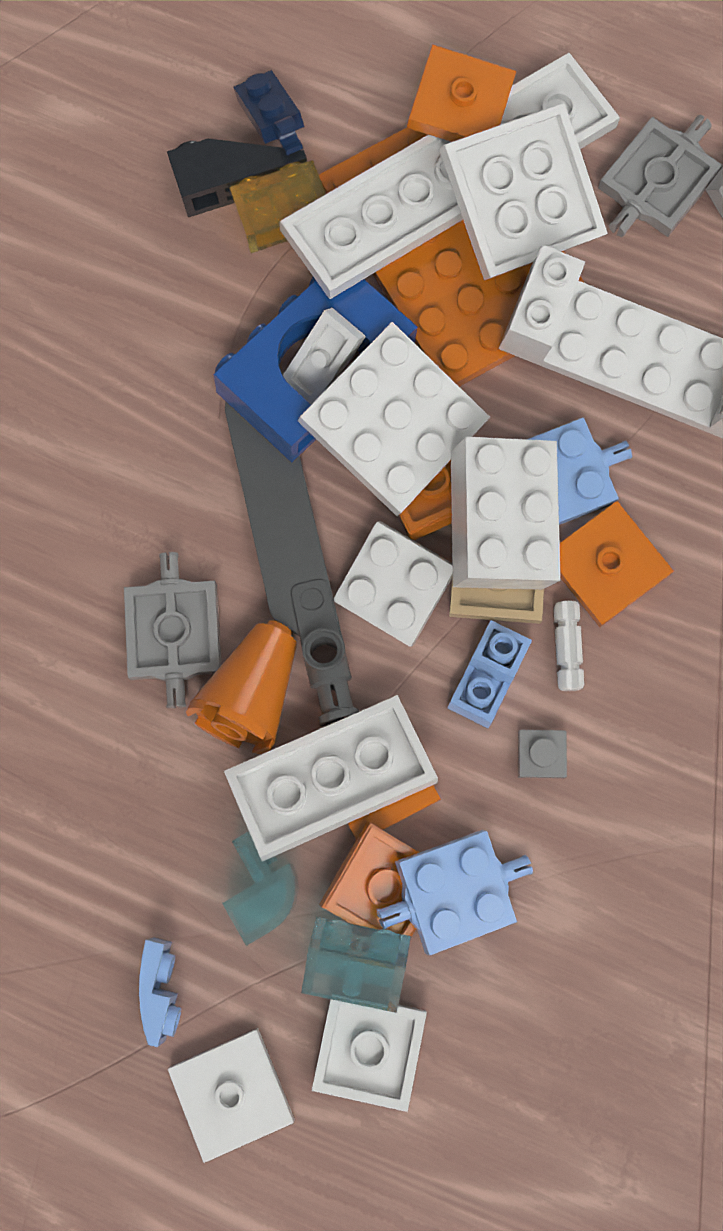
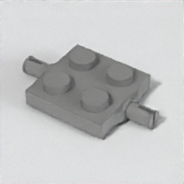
(660, 176)
(172, 630)

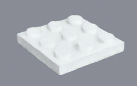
(523, 190)
(393, 418)

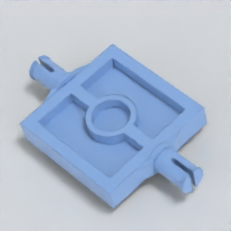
(583, 469)
(455, 892)

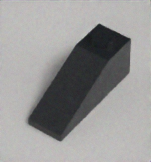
(212, 166)

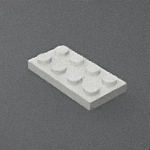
(330, 777)

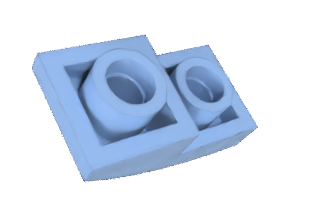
(489, 674)
(157, 1006)

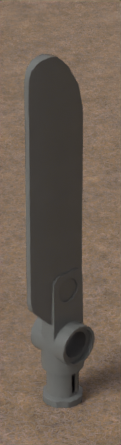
(292, 560)

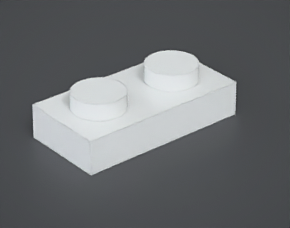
(323, 355)

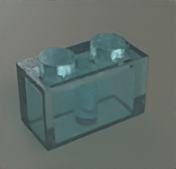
(356, 964)

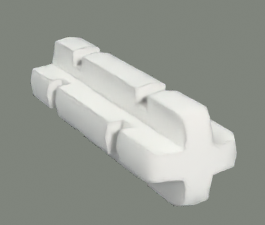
(568, 646)

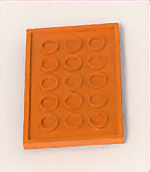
(441, 284)

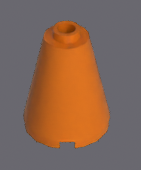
(248, 689)

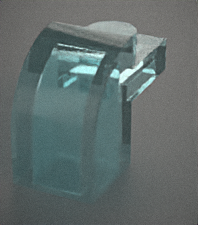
(268, 900)

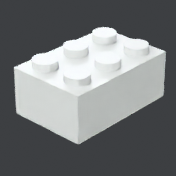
(505, 513)

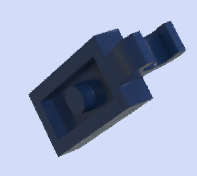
(271, 110)

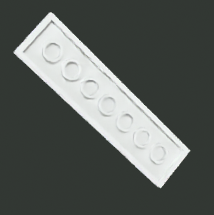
(410, 193)

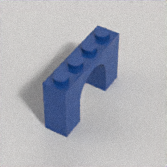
(252, 376)

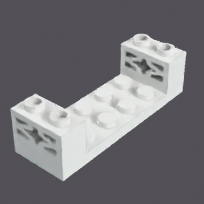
(616, 344)

